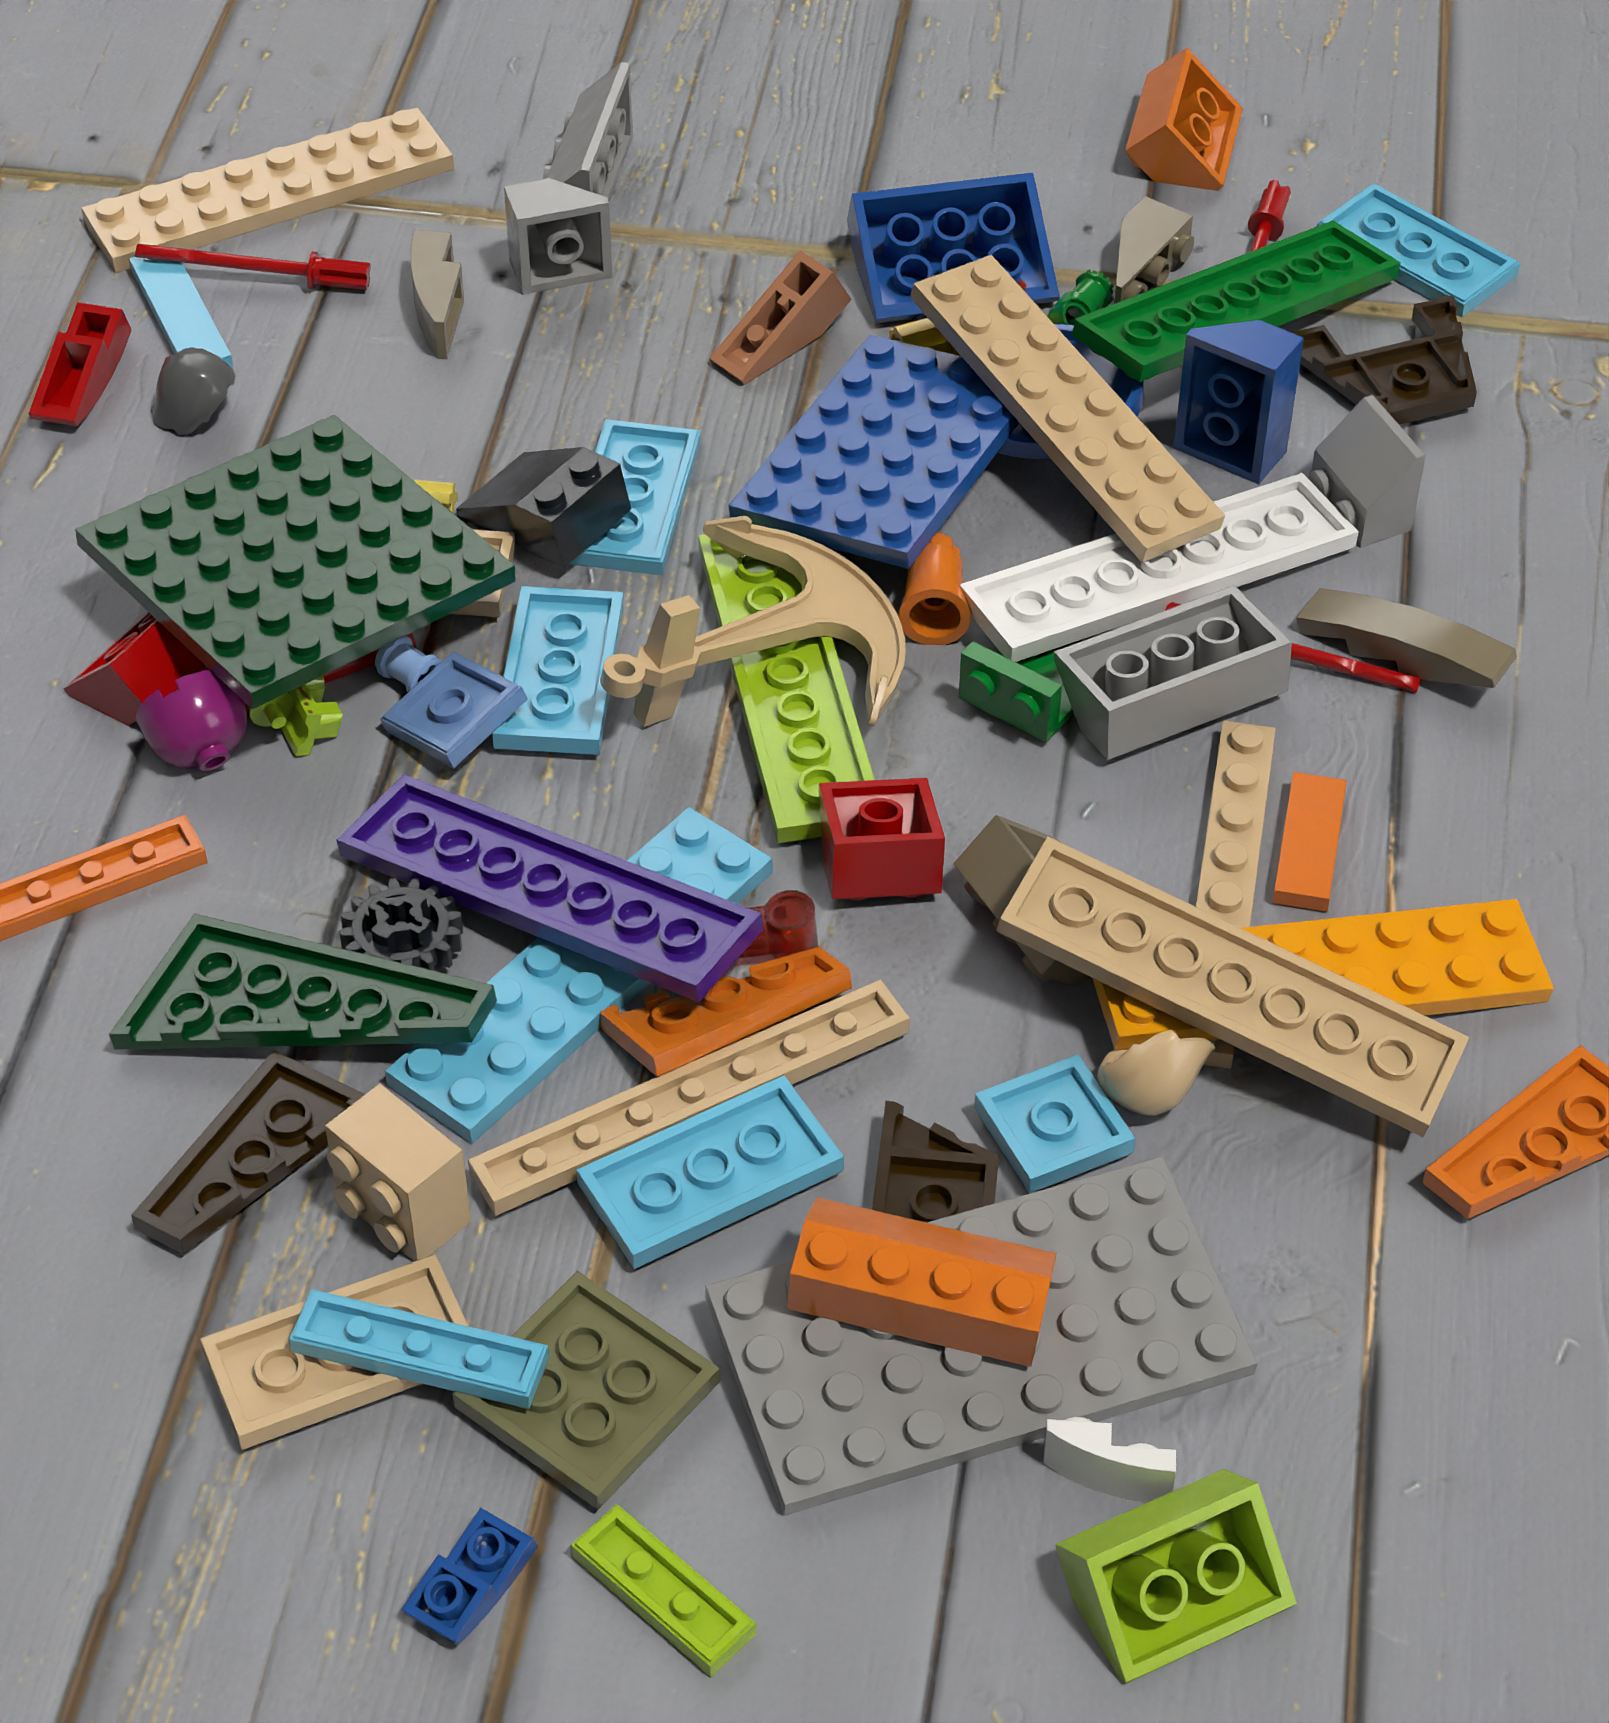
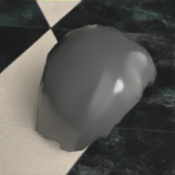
(190, 389)

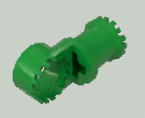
(1089, 295)

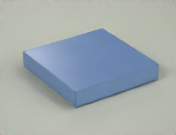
(453, 709)

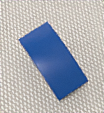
(472, 1579)

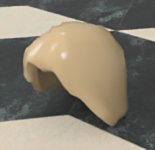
(1153, 1074)

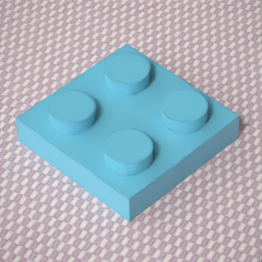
(1054, 1123)

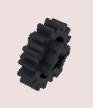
(402, 925)

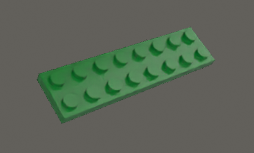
(1267, 284)

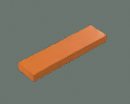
(98, 875)

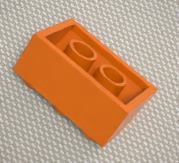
(1184, 125)

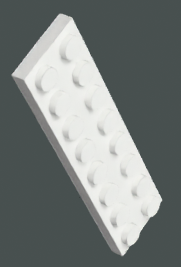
(1107, 586)

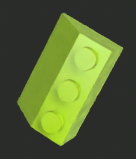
(1177, 1573)

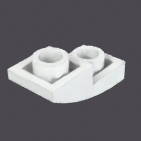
(1085, 1455)

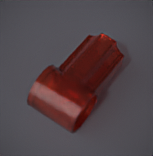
(787, 926)

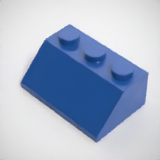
(1238, 396)

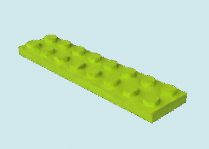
(788, 696)

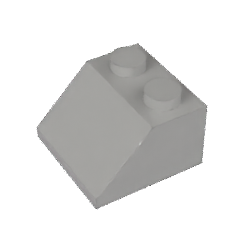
(557, 235)
(1370, 472)

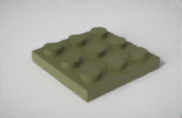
(605, 1394)

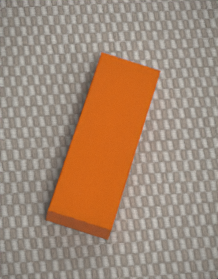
(1309, 842)

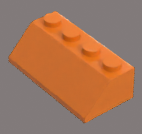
(920, 1281)

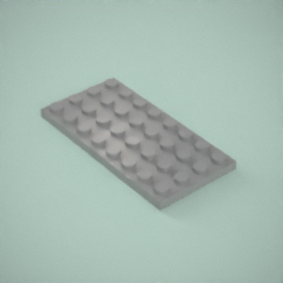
(1122, 1328)

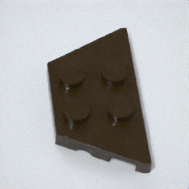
(930, 1171)

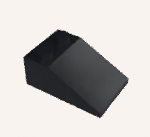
(552, 501)

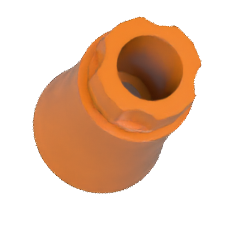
(933, 602)

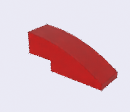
(81, 364)

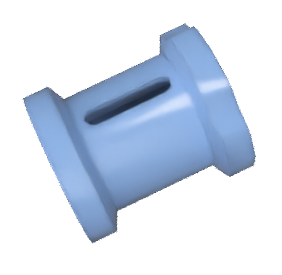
(404, 662)

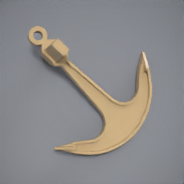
(834, 602)

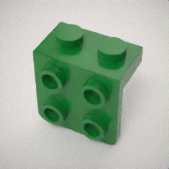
(1019, 692)

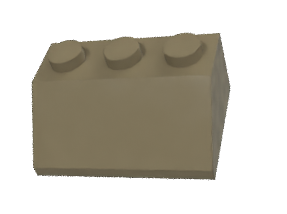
(993, 872)

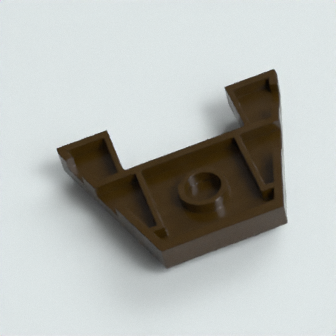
(1406, 378)

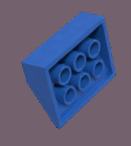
(945, 227)

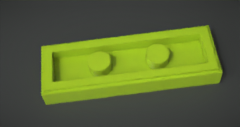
(664, 1590)

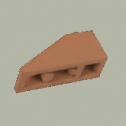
(783, 320)

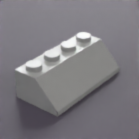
(596, 135)
(1173, 671)

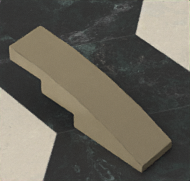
(1412, 637)

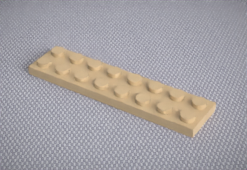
(269, 187)
(1067, 408)
(1234, 985)

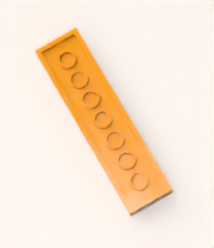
(1417, 957)

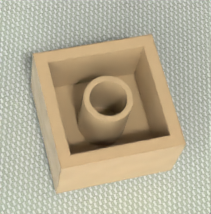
(398, 1174)

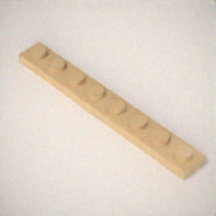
(1235, 834)
(792, 1048)

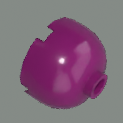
(195, 723)

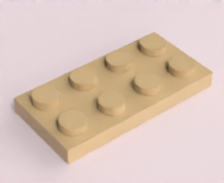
(281, 1391)

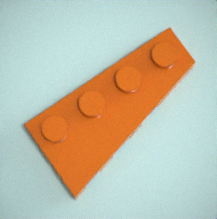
(681, 1030)
(1531, 1140)

